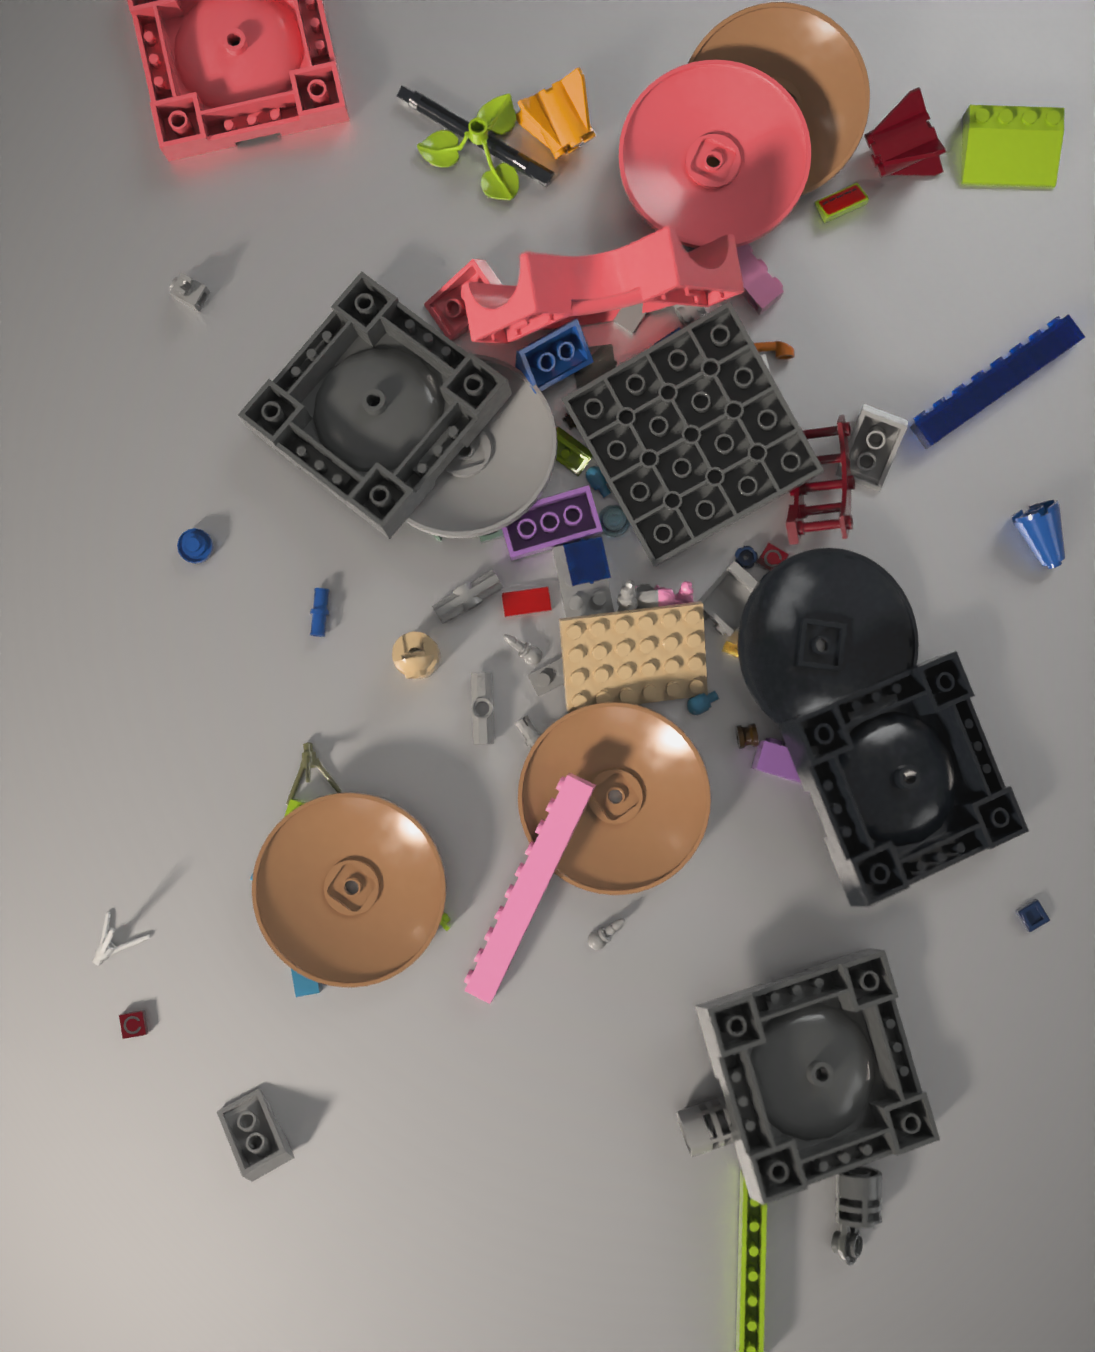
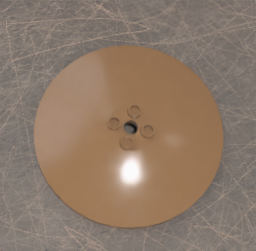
(814, 65)
(662, 787)
(304, 896)

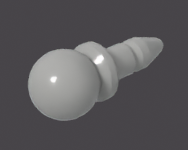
(531, 654)
(598, 939)

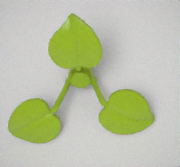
(496, 115)

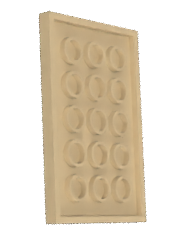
(634, 655)

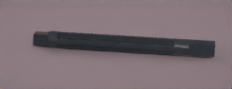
(460, 126)

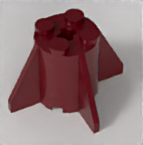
(905, 140)

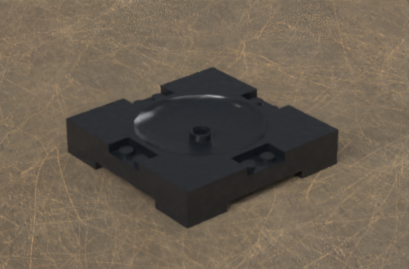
(854, 763)

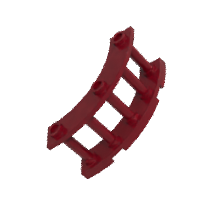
(799, 510)

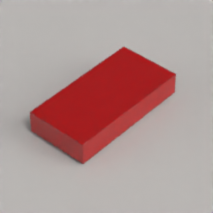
(526, 601)

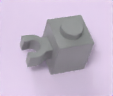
(189, 292)

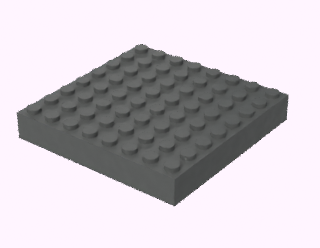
(692, 434)

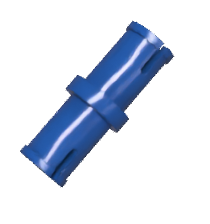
(319, 612)

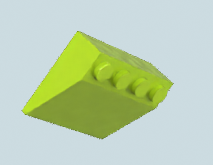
(1011, 145)

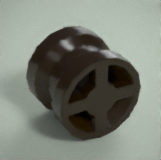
(747, 736)

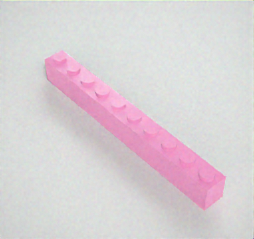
(529, 888)

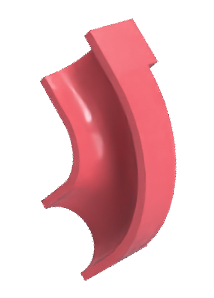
(598, 285)

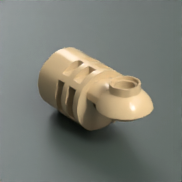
(419, 663)

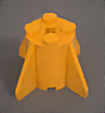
(559, 115)

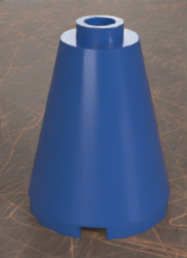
(1042, 532)

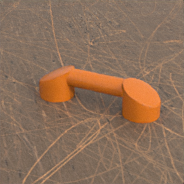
(782, 350)

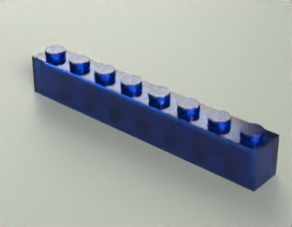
(997, 381)

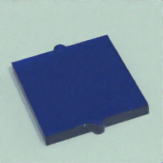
(587, 561)

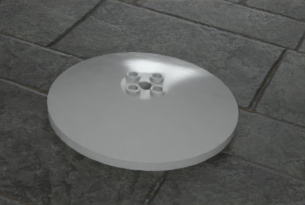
(501, 474)

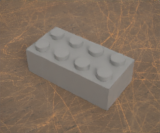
(582, 598)

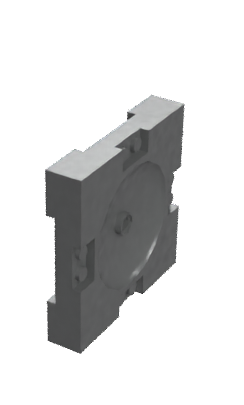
(386, 454)
(767, 1058)

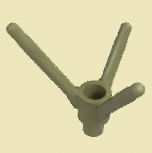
(310, 761)

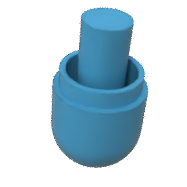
(597, 480)
(701, 703)

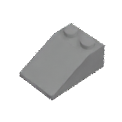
(874, 446)
(254, 1135)

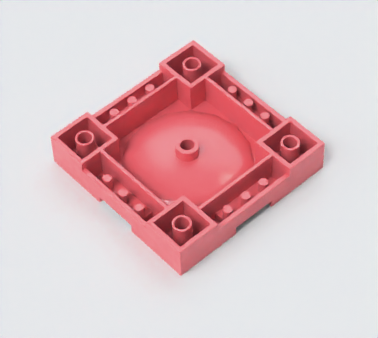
(223, 94)

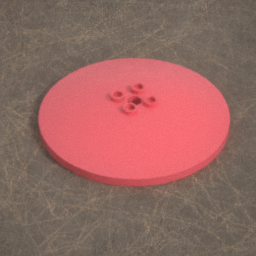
(723, 114)

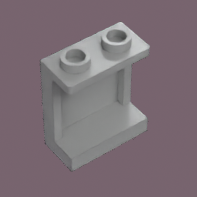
(727, 598)

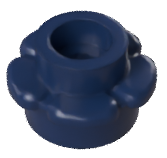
(752, 557)

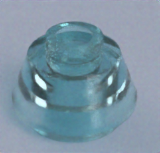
(606, 520)

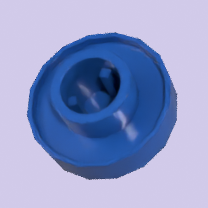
(195, 546)

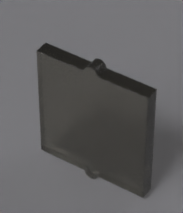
(603, 363)

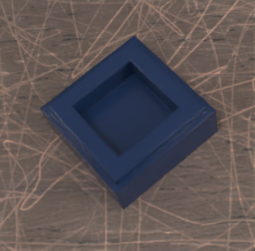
(1032, 915)

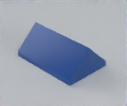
(554, 356)

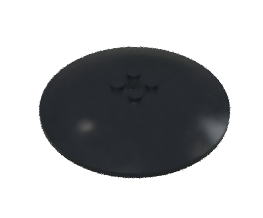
(828, 597)

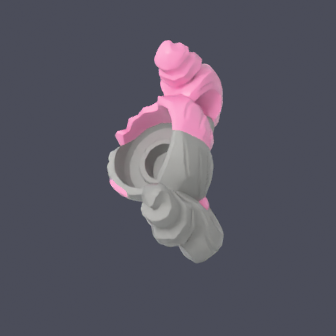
(646, 596)

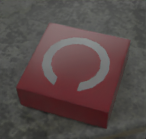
(771, 557)
(133, 1024)

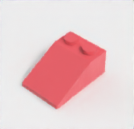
(448, 303)

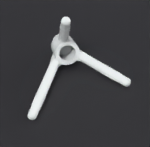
(107, 948)

